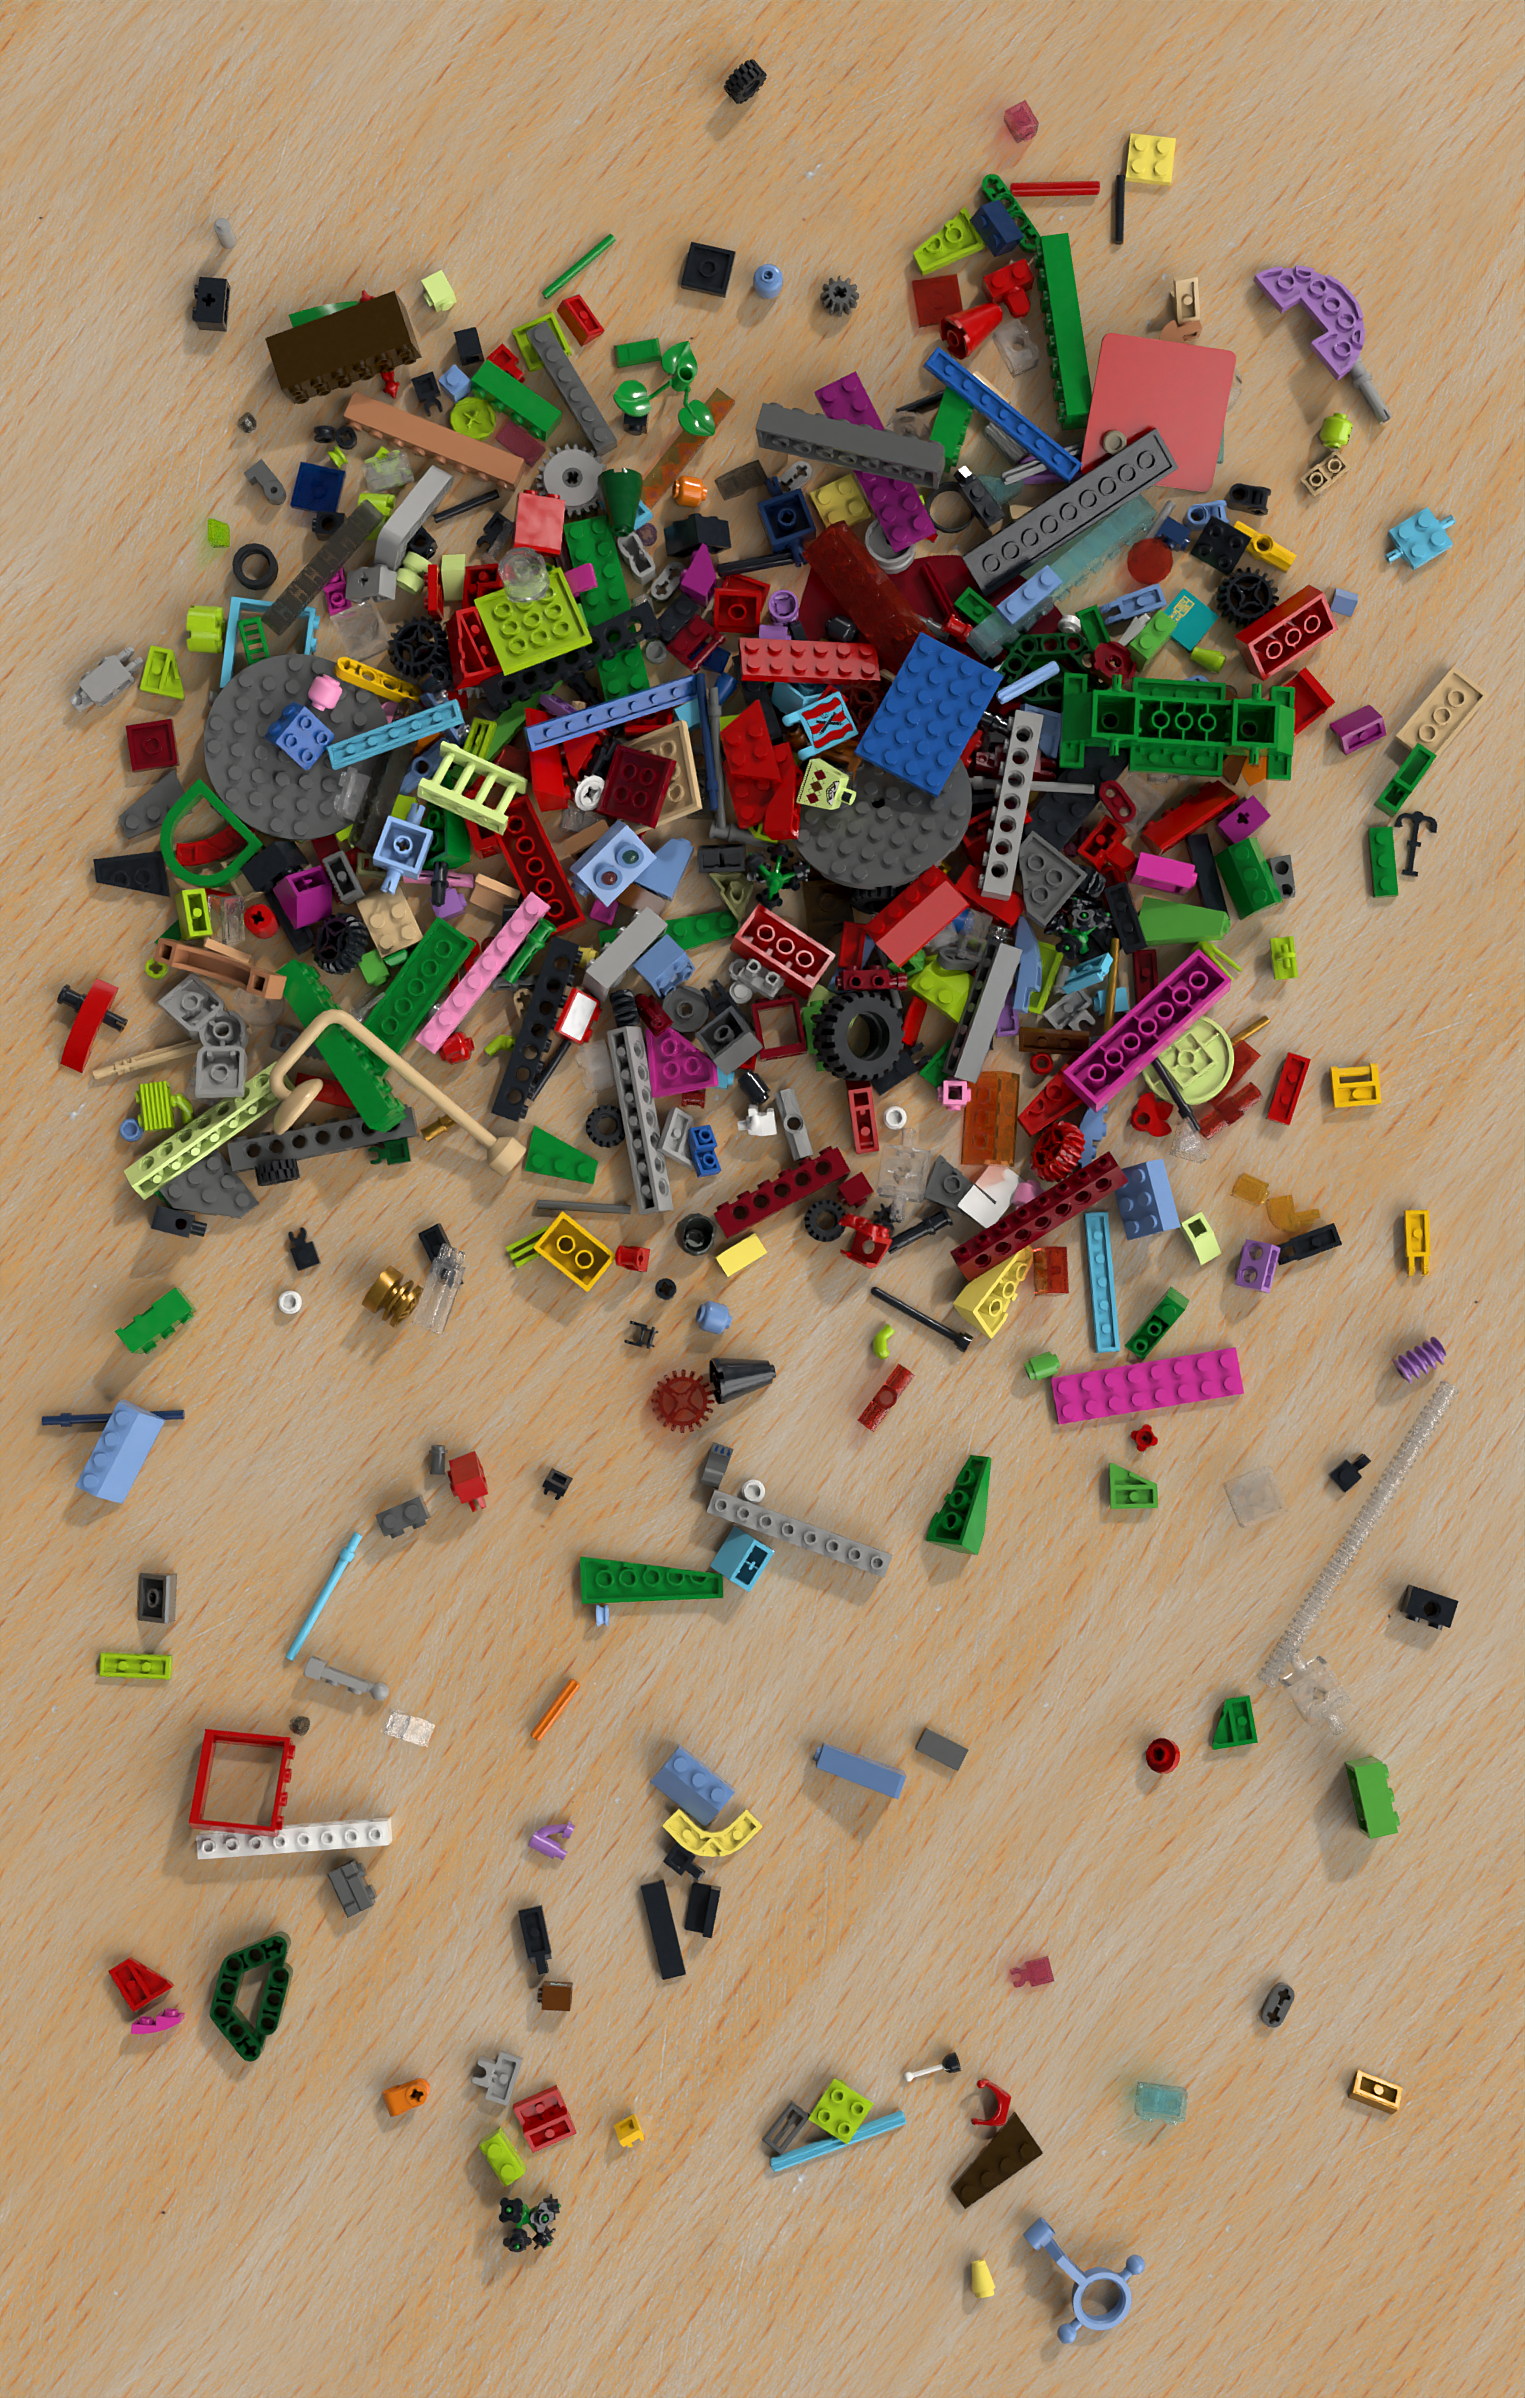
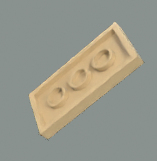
(1443, 713)

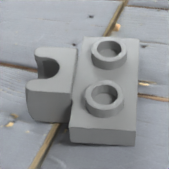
(1070, 1011)
(499, 2076)

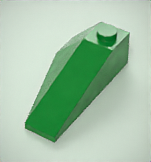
(449, 834)
(963, 1516)

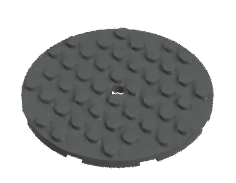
(259, 778)
(885, 844)

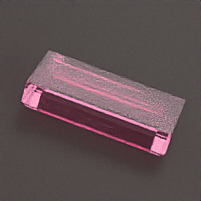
(520, 443)

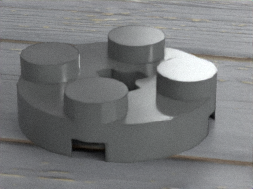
(698, 1005)

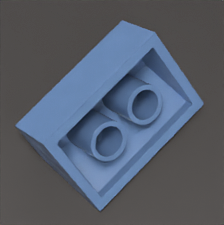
(693, 1785)

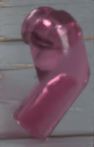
(1071, 848)

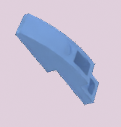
(1030, 972)
(1093, 1130)

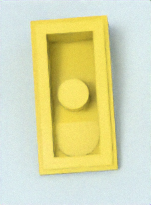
(741, 1255)

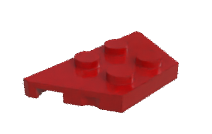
(750, 746)

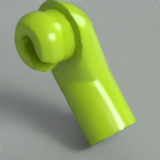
(500, 1042)
(184, 1105)
(880, 1342)

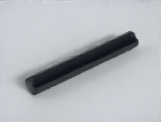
(755, 564)

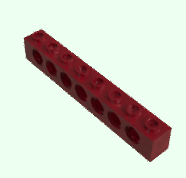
(1039, 1216)

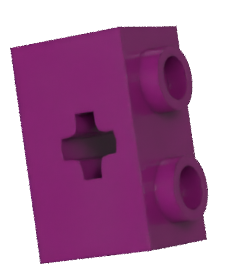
(1254, 817)

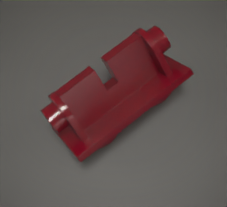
(652, 1014)

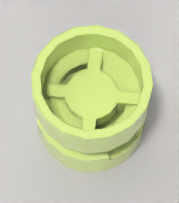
(412, 574)

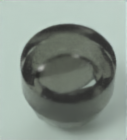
(247, 423)
(299, 1725)

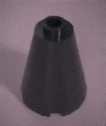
(738, 1377)

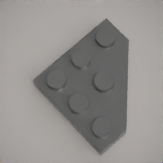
(1045, 878)
(210, 1189)

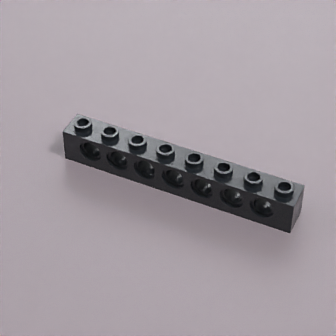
(642, 614)
(558, 949)

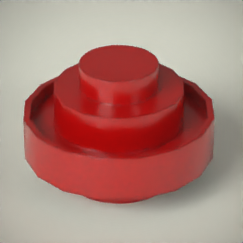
(1163, 1755)

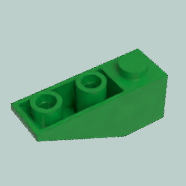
(1157, 1322)

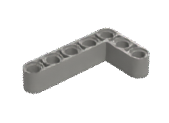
(410, 516)

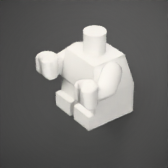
(759, 1123)

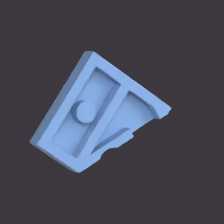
(1050, 729)

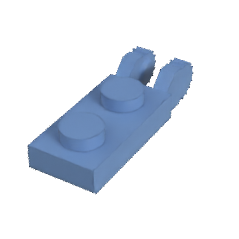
(1135, 604)

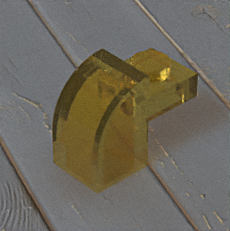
(1283, 1215)

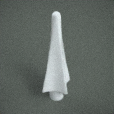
(1134, 629)

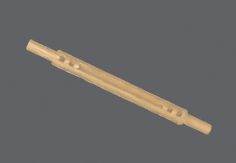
(154, 1057)

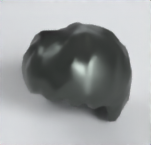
(695, 1234)

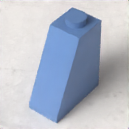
(667, 870)

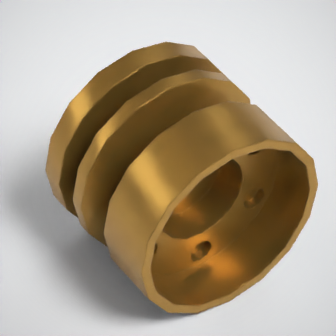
(392, 1296)

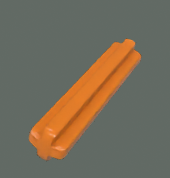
(555, 1709)

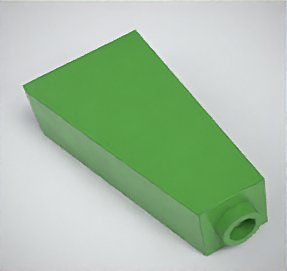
(1180, 923)

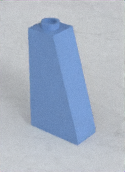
(860, 1770)

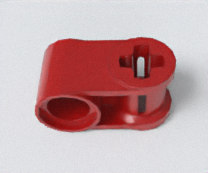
(632, 1258)

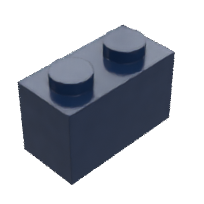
(996, 228)

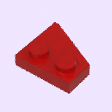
(138, 1982)

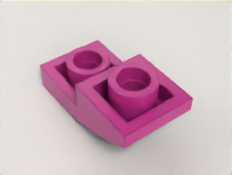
(581, 579)
(335, 593)
(164, 2020)

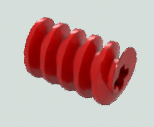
(261, 921)

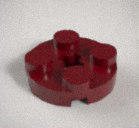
(1102, 667)

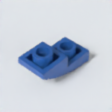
(702, 1151)

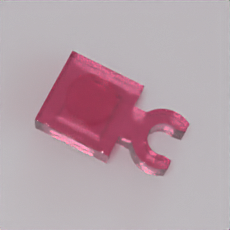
(1037, 1972)

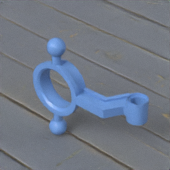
(1040, 2235)

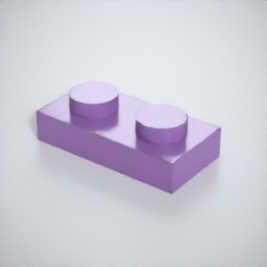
(556, 705)

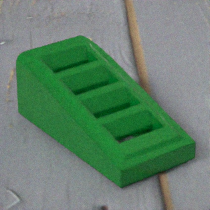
(252, 621)

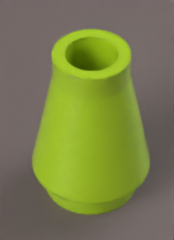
(1209, 659)

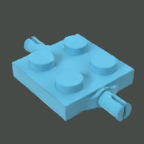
(1420, 538)

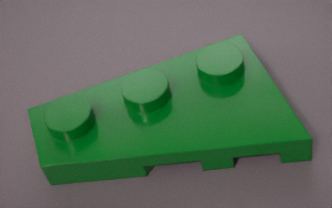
(558, 1159)

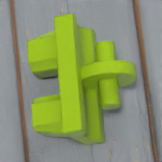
(1283, 958)

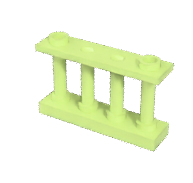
(462, 806)

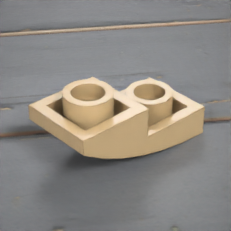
(1325, 473)

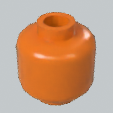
(689, 491)

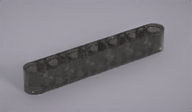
(322, 567)
(383, 786)

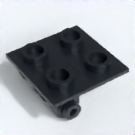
(1220, 545)

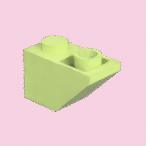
(1200, 1238)

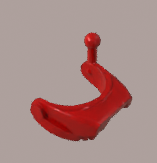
(1003, 2105)

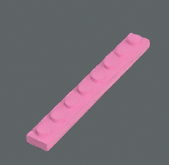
(482, 973)

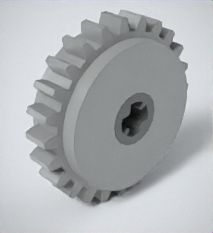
(568, 465)

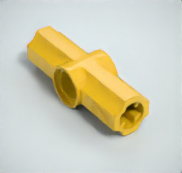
(1274, 555)

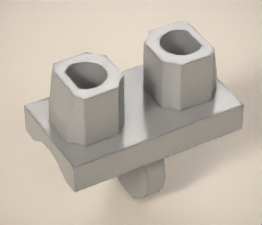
(760, 979)

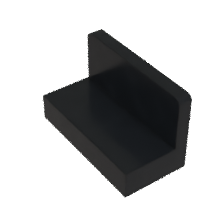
(702, 1908)

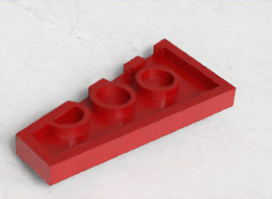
(1049, 1104)

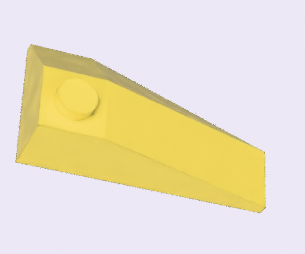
(988, 1296)

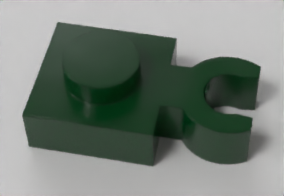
(395, 1152)

